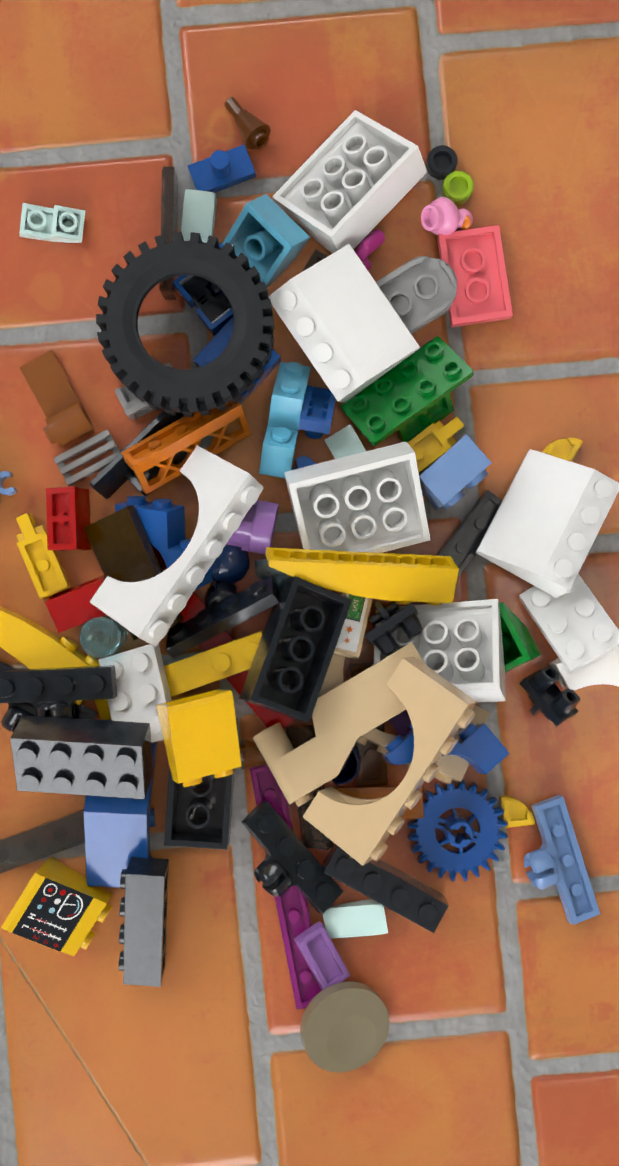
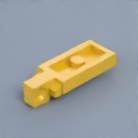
(434, 442)
(41, 563)

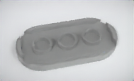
(420, 291)

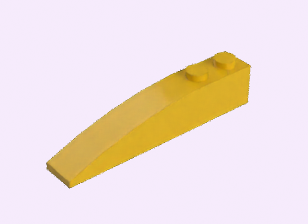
(371, 574)
(38, 646)
(204, 668)

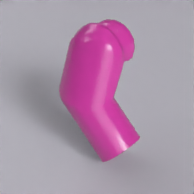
(369, 245)

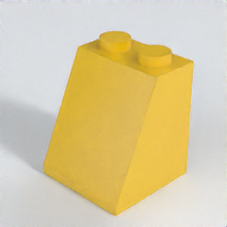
(200, 736)

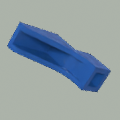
(164, 528)
(475, 745)

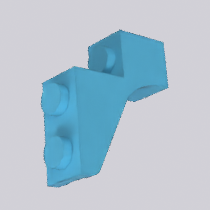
(284, 419)

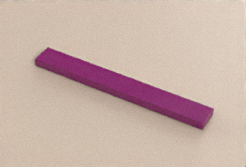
(292, 906)

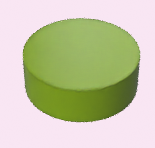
(458, 187)

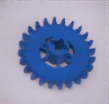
(484, 841)

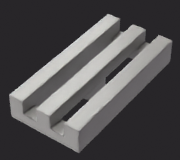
(65, 469)

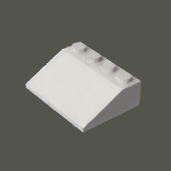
(351, 182)
(343, 323)
(360, 502)
(548, 521)
(460, 645)

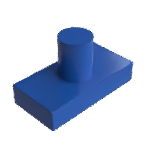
(222, 170)
(317, 412)

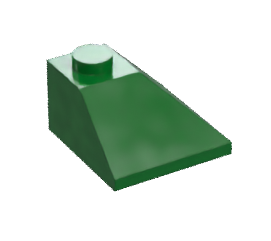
(516, 639)

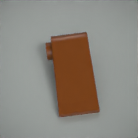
(57, 398)

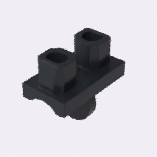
(405, 618)
(548, 698)

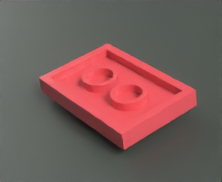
(480, 274)

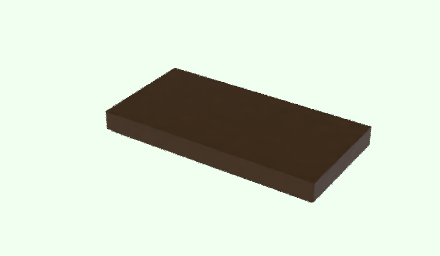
(124, 549)

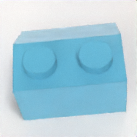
(266, 238)

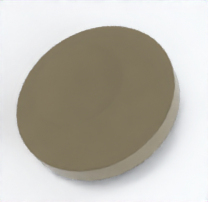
(344, 1026)

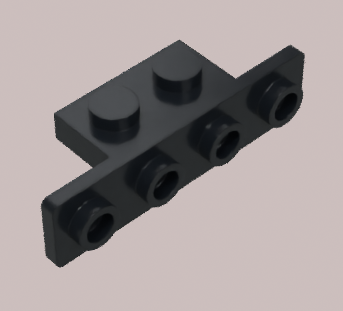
(118, 471)

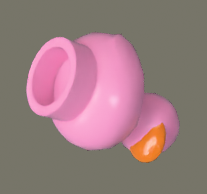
(444, 217)

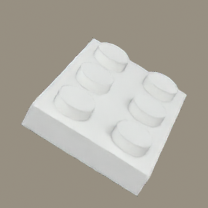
(572, 624)
(140, 687)

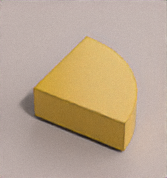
(563, 448)
(515, 812)

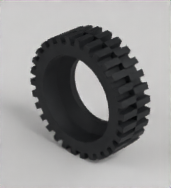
(199, 387)

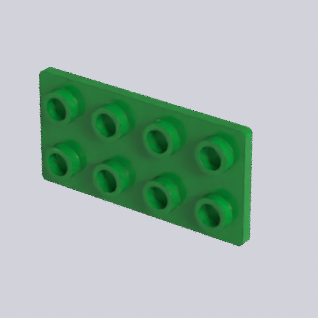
(409, 394)

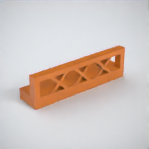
(183, 436)

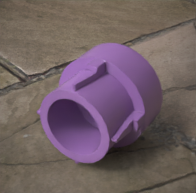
(256, 528)

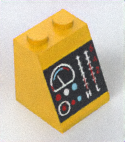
(58, 909)

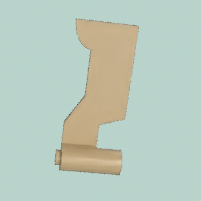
(338, 723)

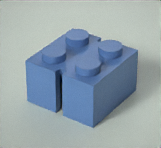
(458, 467)

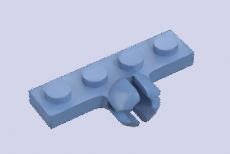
(561, 861)

